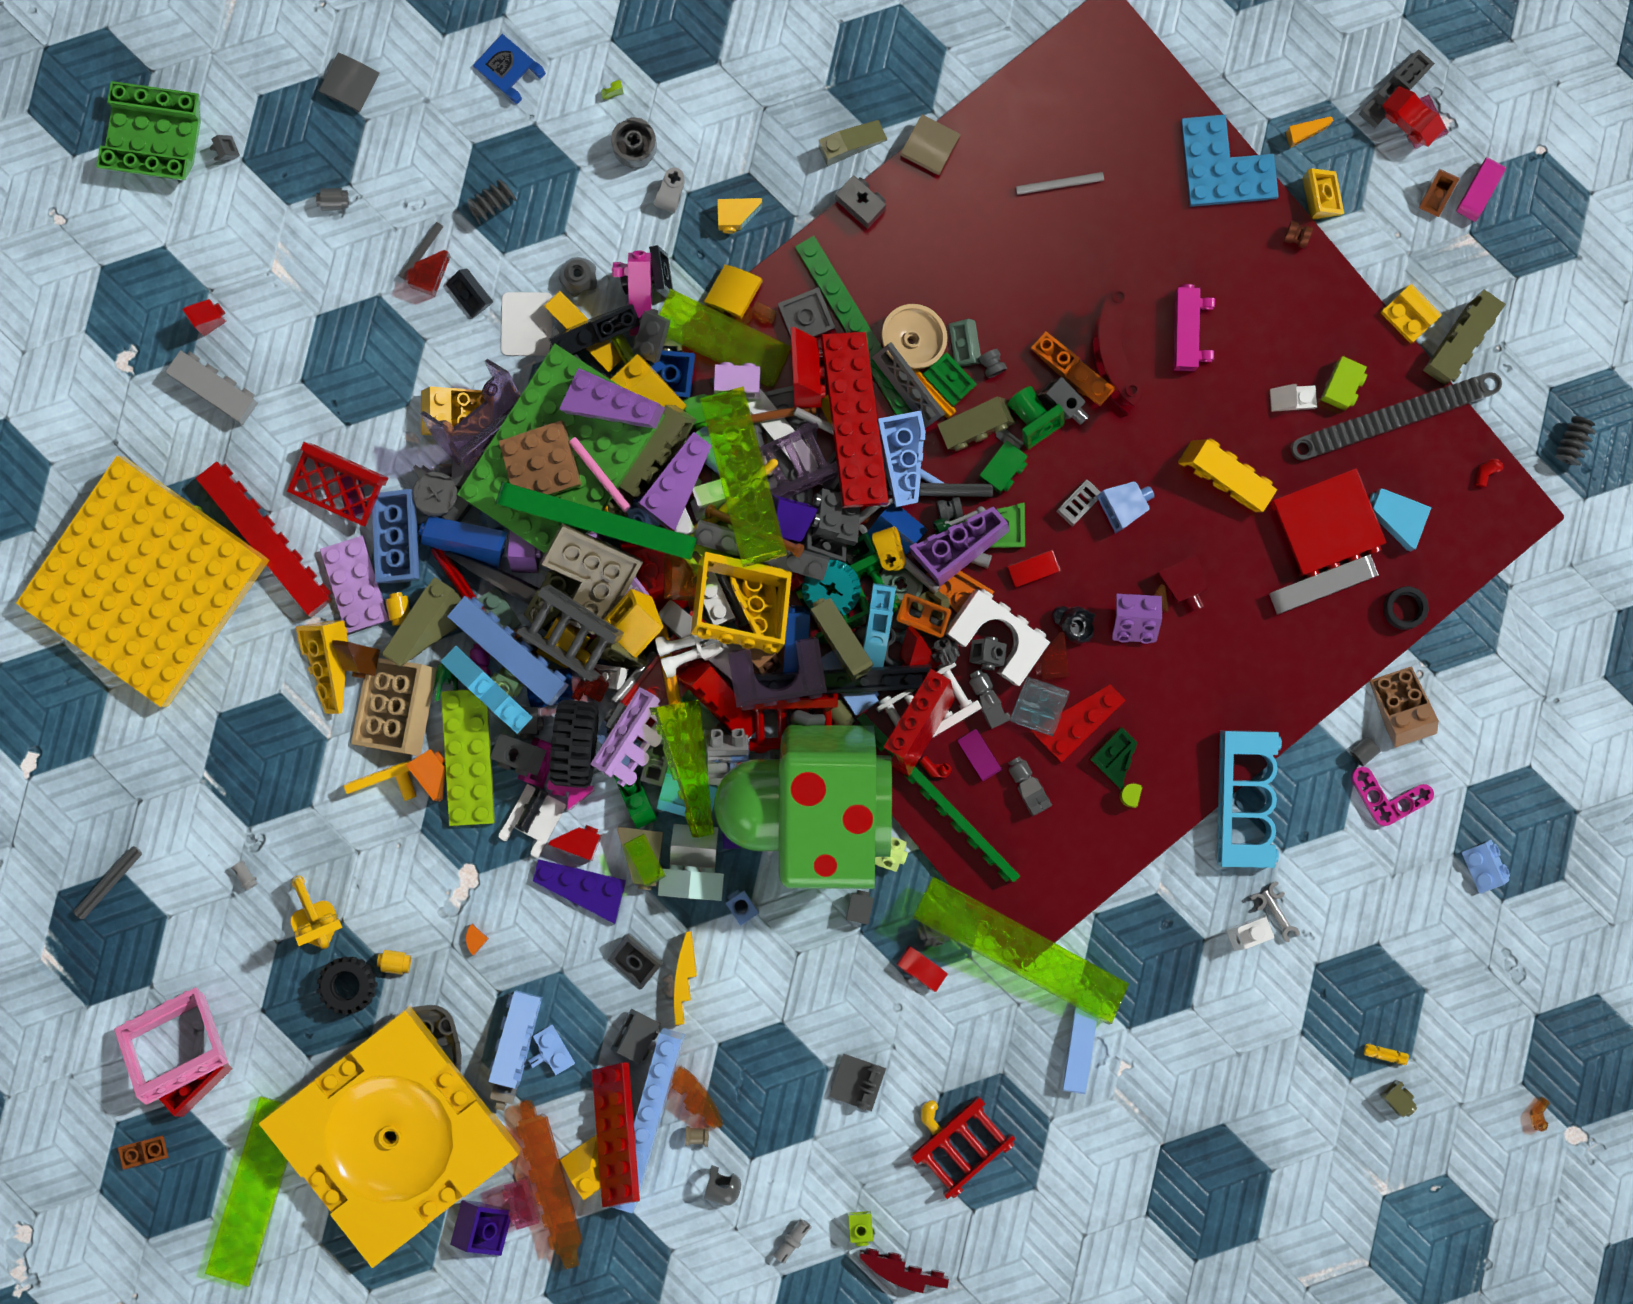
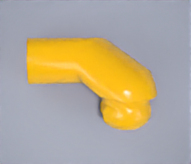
(927, 1116)

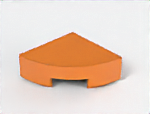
(475, 939)

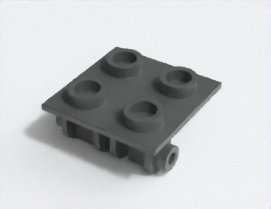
(857, 1082)

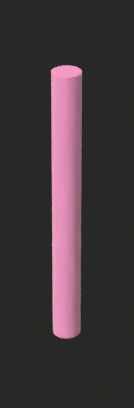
(600, 475)

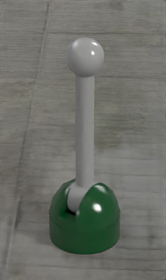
(943, 524)

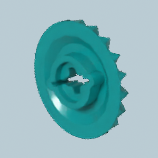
(846, 584)

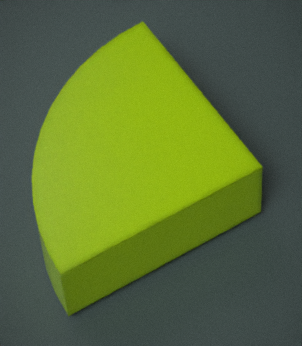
(615, 90)

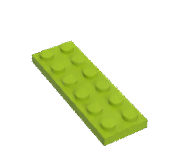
(467, 758)

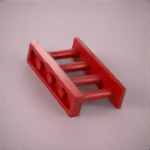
(761, 744)
(958, 1125)

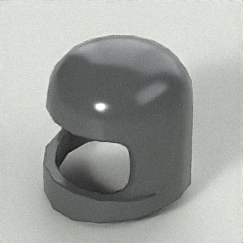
(720, 1195)

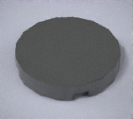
(435, 494)

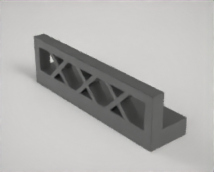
(908, 384)

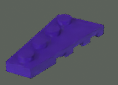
(585, 888)

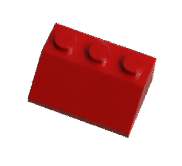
(806, 370)

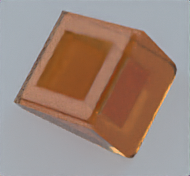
(1160, 591)

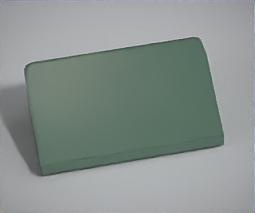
(965, 342)

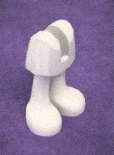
(702, 651)

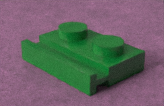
(950, 379)

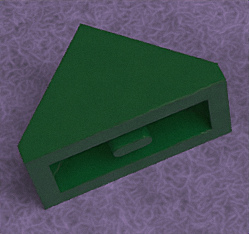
(862, 550)

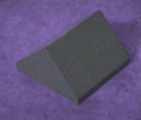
(635, 960)

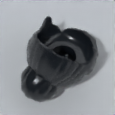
(1082, 621)

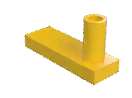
(398, 771)

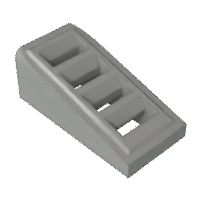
(1064, 513)

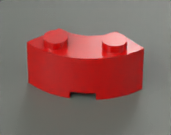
(1413, 116)

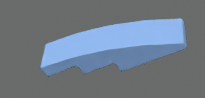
(1079, 1052)

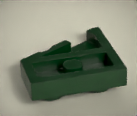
(1115, 756)

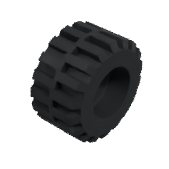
(366, 985)

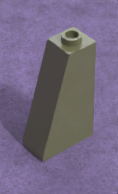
(841, 639)

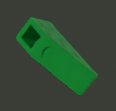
(637, 803)

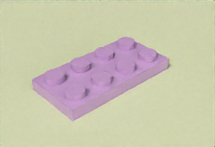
(354, 584)

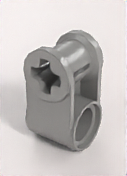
(670, 194)

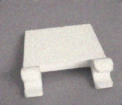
(542, 825)

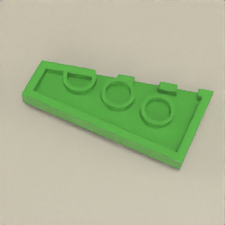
(1016, 521)

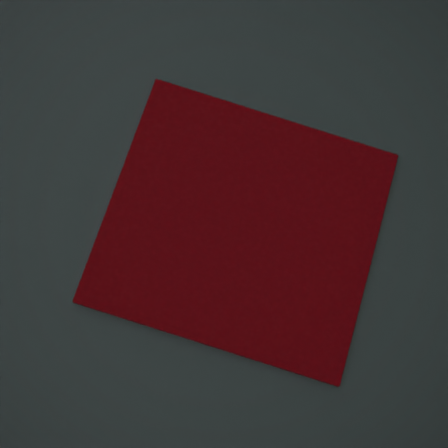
(964, 244)

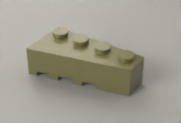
(1463, 337)
(659, 450)

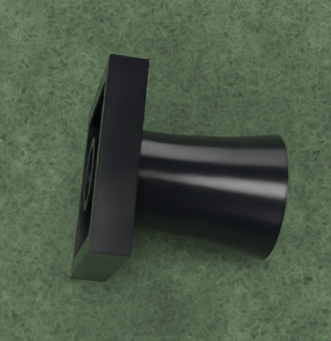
(660, 272)

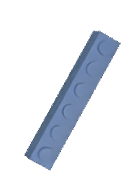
(509, 651)

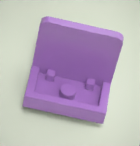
(1137, 618)

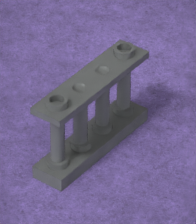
(589, 622)

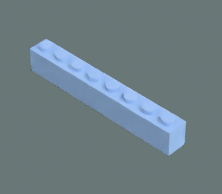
(654, 1101)

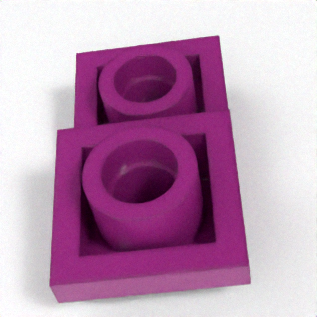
(979, 755)

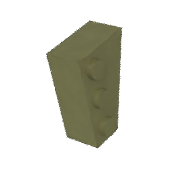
(977, 423)

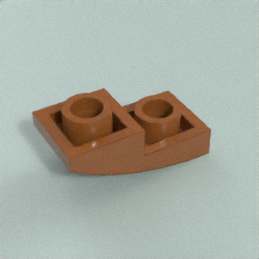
(143, 1152)

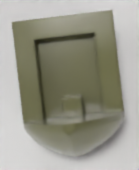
(937, 598)

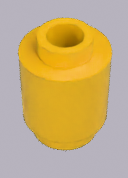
(397, 608)
(394, 962)

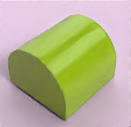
(1130, 795)

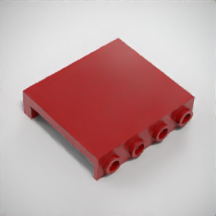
(1329, 523)
(920, 721)

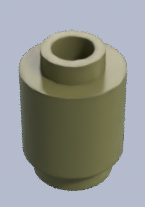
(842, 715)

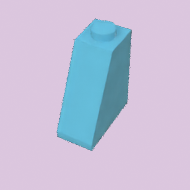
(1400, 516)

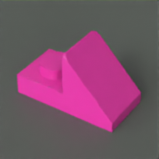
(576, 795)

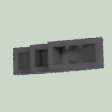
(1405, 77)

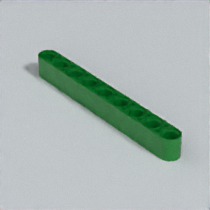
(596, 520)

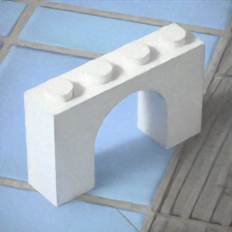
(1027, 643)

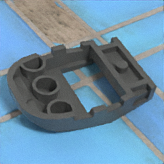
(443, 1028)

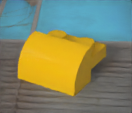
(1411, 313)

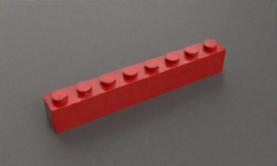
(261, 536)

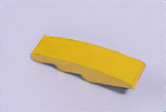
(569, 315)
(685, 968)

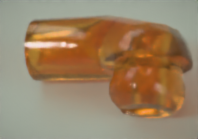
(1537, 1116)

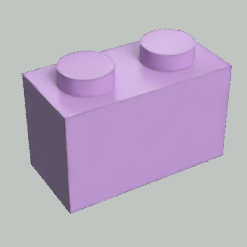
(733, 376)

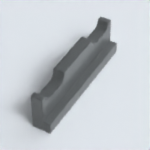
(1006, 435)

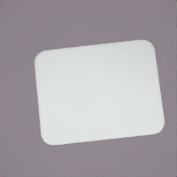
(525, 324)

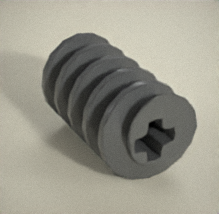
(490, 200)
(1574, 440)

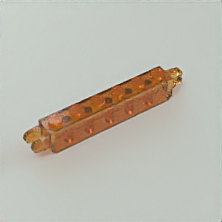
(551, 1184)

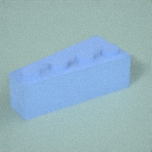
(515, 1039)

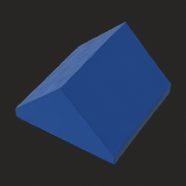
(676, 371)
(907, 526)

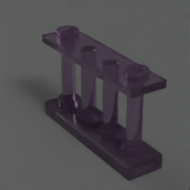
(805, 480)

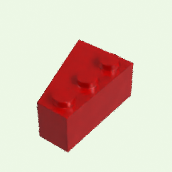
(186, 1097)

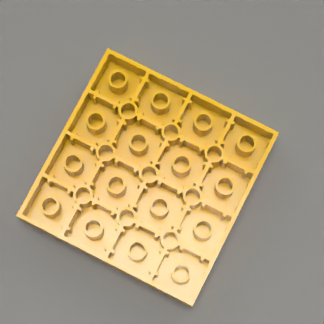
(142, 581)

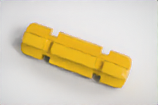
(1386, 1054)

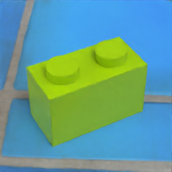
(1344, 383)

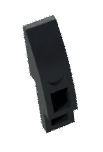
(597, 329)

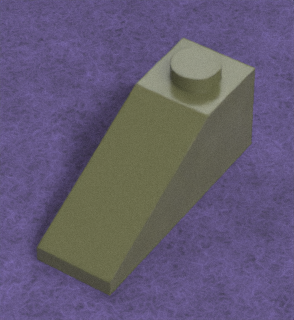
(851, 141)

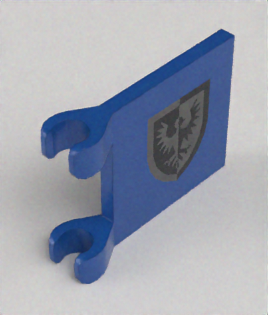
(505, 65)

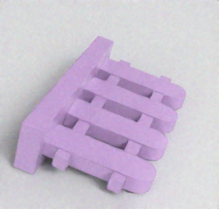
(622, 738)

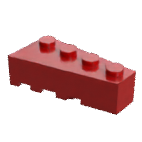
(717, 697)

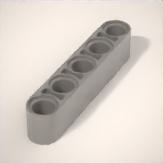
(1323, 584)
(680, 624)

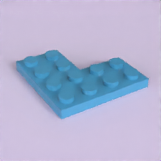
(1217, 177)

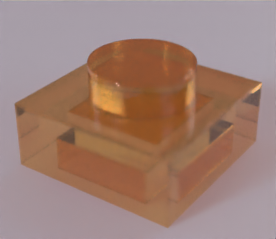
(763, 313)

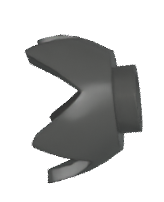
(574, 284)

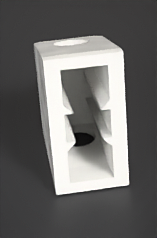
(1250, 933)

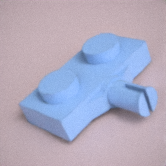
(552, 1051)

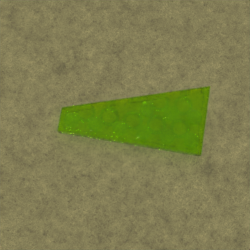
(686, 759)

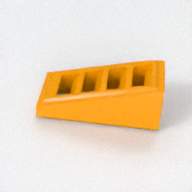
(1303, 131)

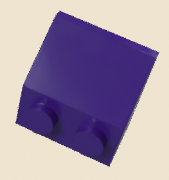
(480, 1228)

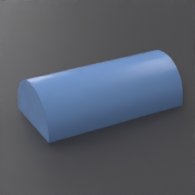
(395, 537)

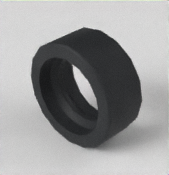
(1417, 595)

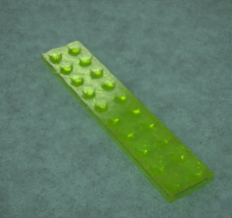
(1020, 950)

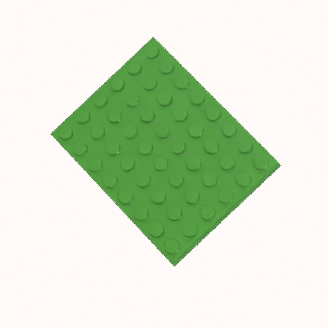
(609, 443)

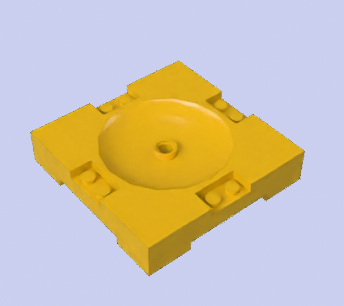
(380, 1186)

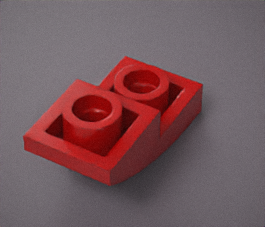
(1034, 568)
(922, 969)

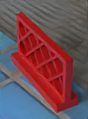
(342, 465)

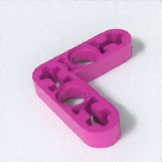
(1392, 805)

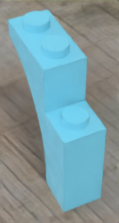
(486, 689)

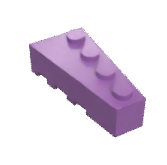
(604, 400)
(673, 487)
(955, 548)
(522, 555)

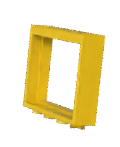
(757, 573)

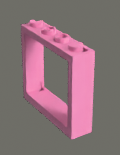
(184, 1073)

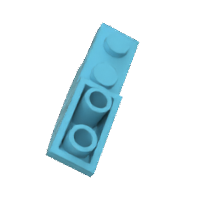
(879, 623)

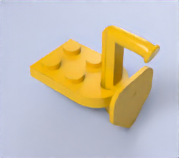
(315, 921)

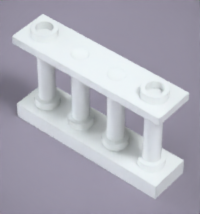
(967, 707)

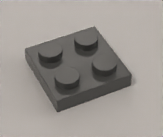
(807, 313)

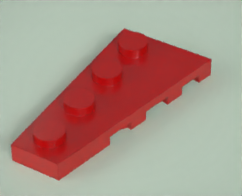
(1080, 722)

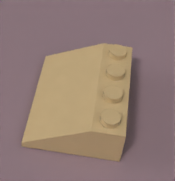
(394, 707)

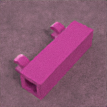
(639, 282)
(1187, 328)

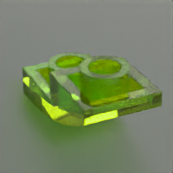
(645, 860)

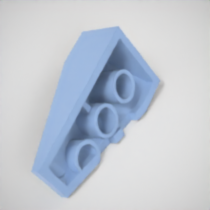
(902, 454)

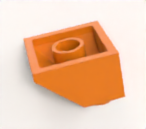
(430, 773)

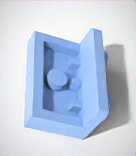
(1486, 866)

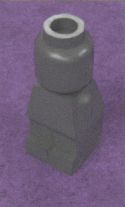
(988, 699)
(1029, 787)

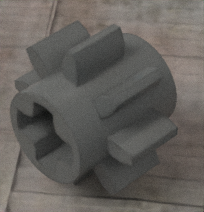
(945, 651)

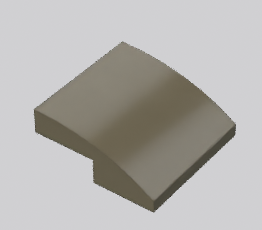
(930, 144)

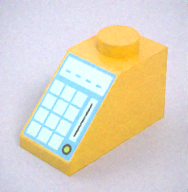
(736, 213)

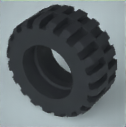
(574, 743)

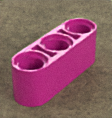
(1480, 189)

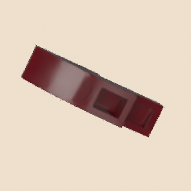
(893, 1270)

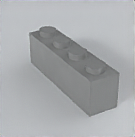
(211, 387)

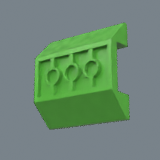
(151, 131)

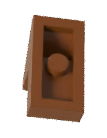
(1438, 192)

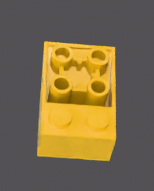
(448, 404)

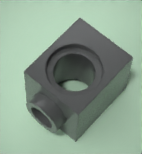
(860, 907)

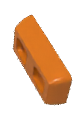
(923, 623)

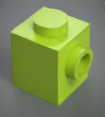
(860, 1228)

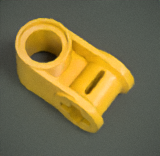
(888, 546)

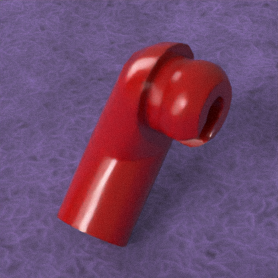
(1486, 469)
(935, 770)

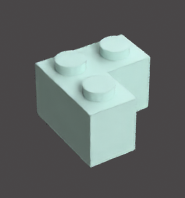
(691, 883)

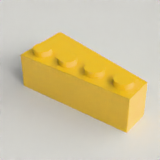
(1228, 474)

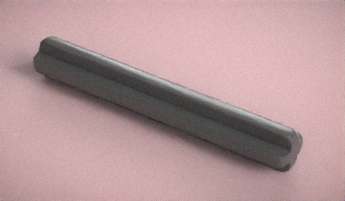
(107, 882)

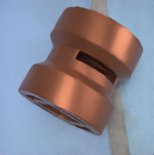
(1293, 232)

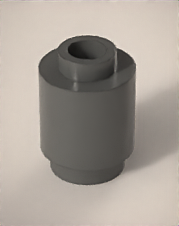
(332, 199)

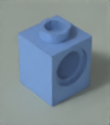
(748, 914)

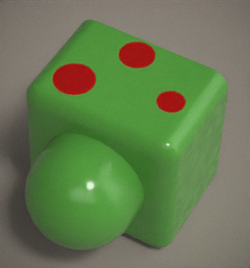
(816, 805)

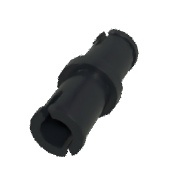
(531, 810)

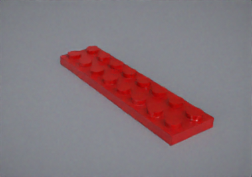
(854, 420)

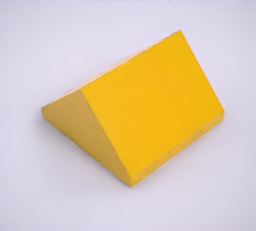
(1322, 193)

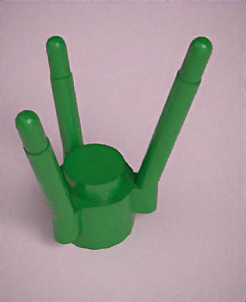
(445, 677)

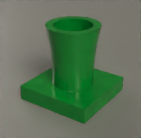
(1038, 421)

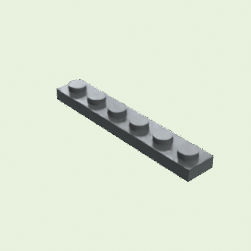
(724, 540)

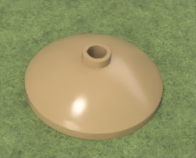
(923, 327)

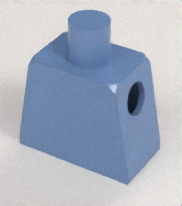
(1125, 503)

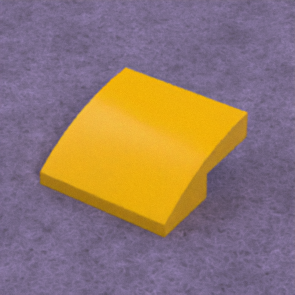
(733, 291)

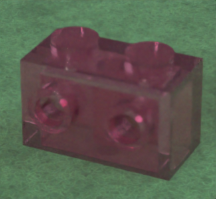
(521, 1202)

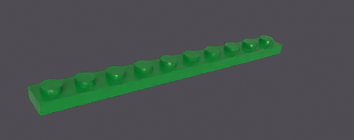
(847, 313)
(945, 807)

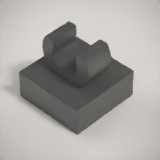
(225, 147)

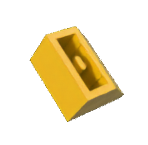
(637, 619)

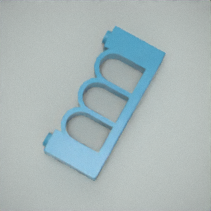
(1258, 854)

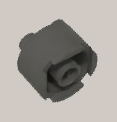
(625, 134)

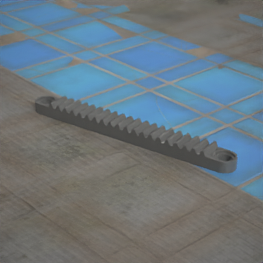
(1396, 416)

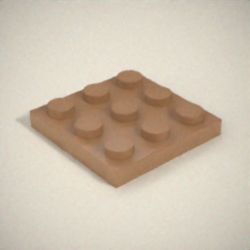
(541, 459)

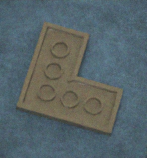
(600, 567)

